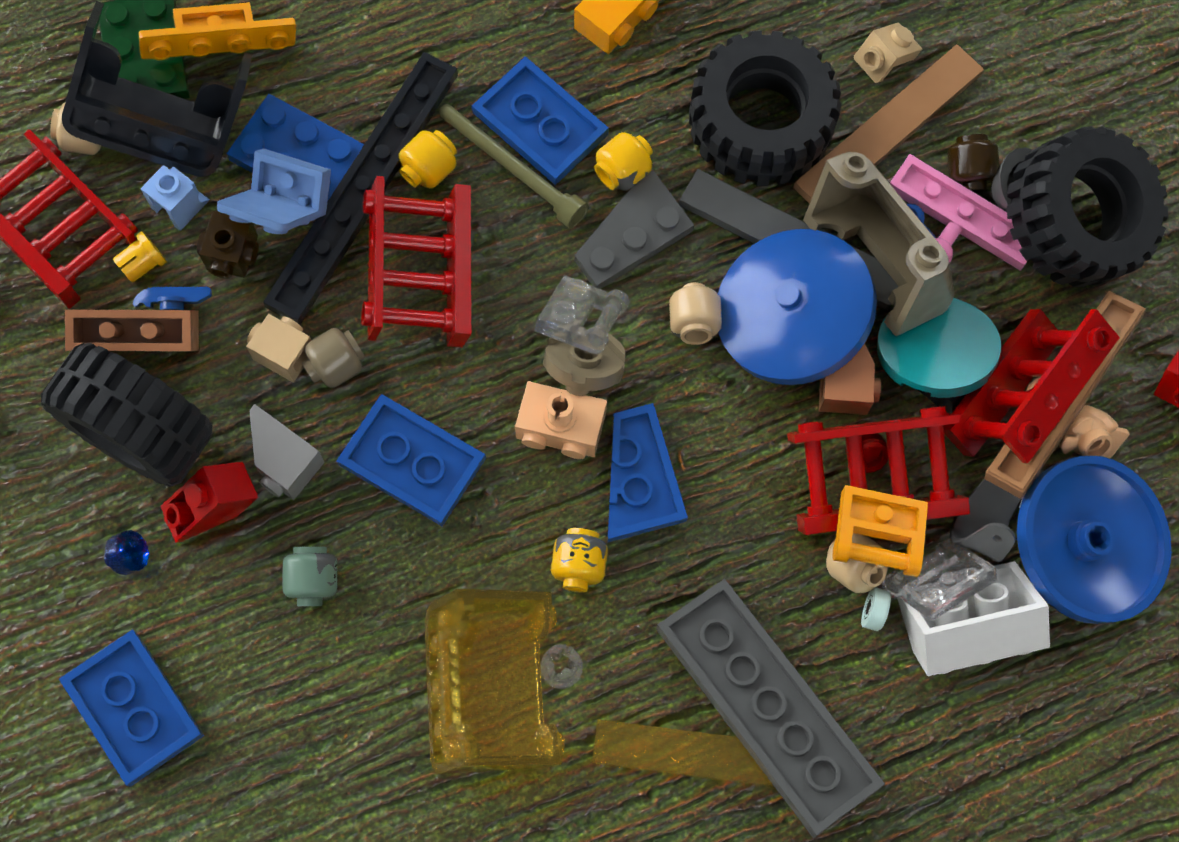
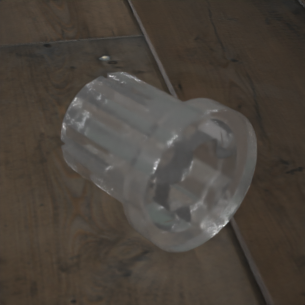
(568, 676)

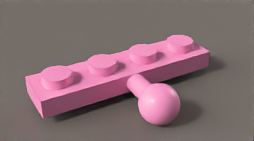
(957, 209)

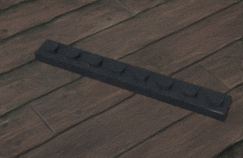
(335, 232)

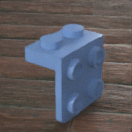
(281, 194)

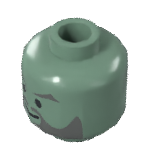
(309, 575)

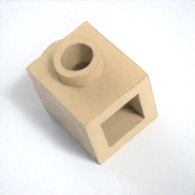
(279, 346)

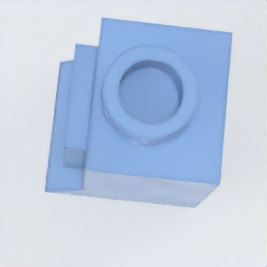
(175, 194)

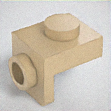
(885, 50)

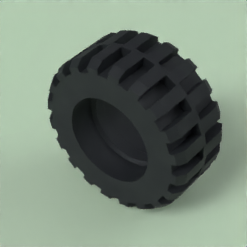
(774, 65)
(1126, 193)
(127, 414)

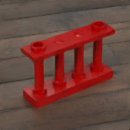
(454, 246)
(36, 253)
(1042, 407)
(942, 500)

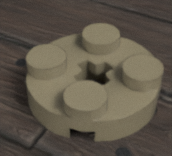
(585, 370)

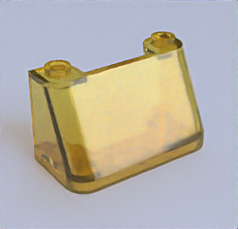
(488, 681)

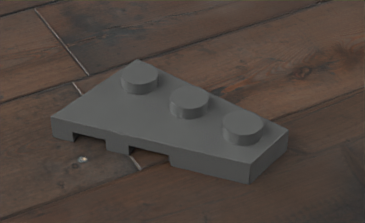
(633, 232)

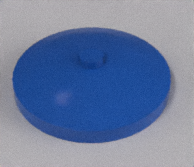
(796, 306)
(1094, 540)

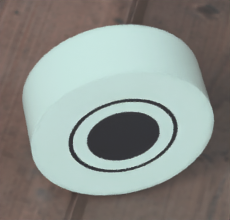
(876, 609)

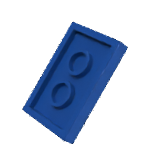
(540, 120)
(294, 134)
(411, 460)
(131, 708)

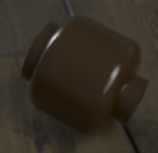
(973, 161)

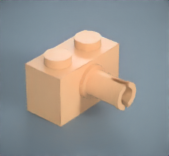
(560, 420)

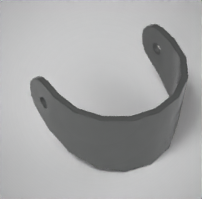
(987, 524)

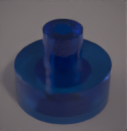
(126, 552)

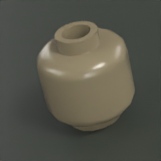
(333, 357)

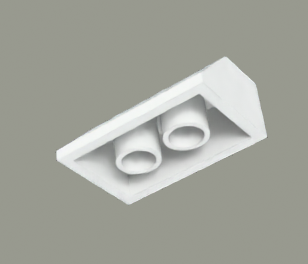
(989, 626)

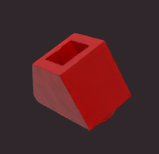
(208, 500)

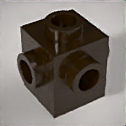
(228, 246)

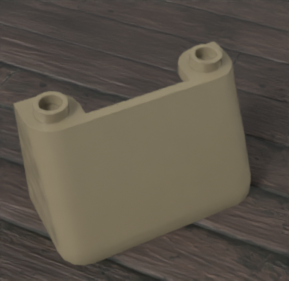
(860, 201)

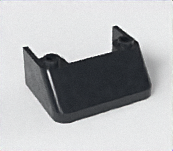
(146, 120)

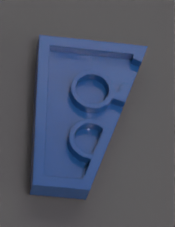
(642, 477)

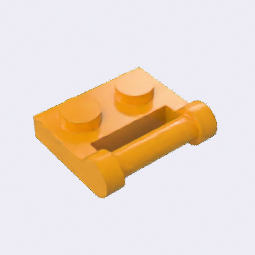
(884, 518)

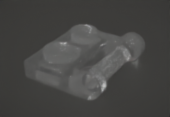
(570, 309)
(945, 580)

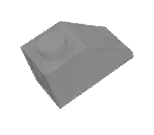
(281, 455)

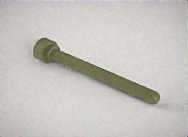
(569, 208)

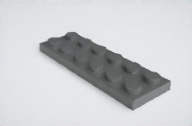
(770, 708)

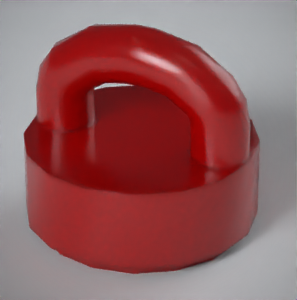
(874, 452)

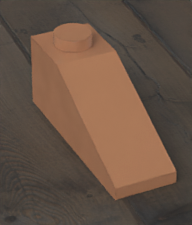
(851, 387)

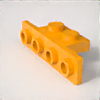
(216, 30)

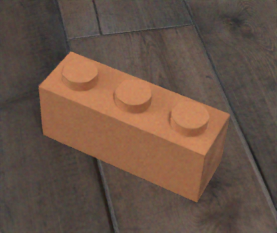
(133, 329)

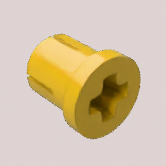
(139, 257)

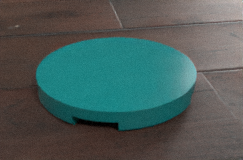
(944, 354)

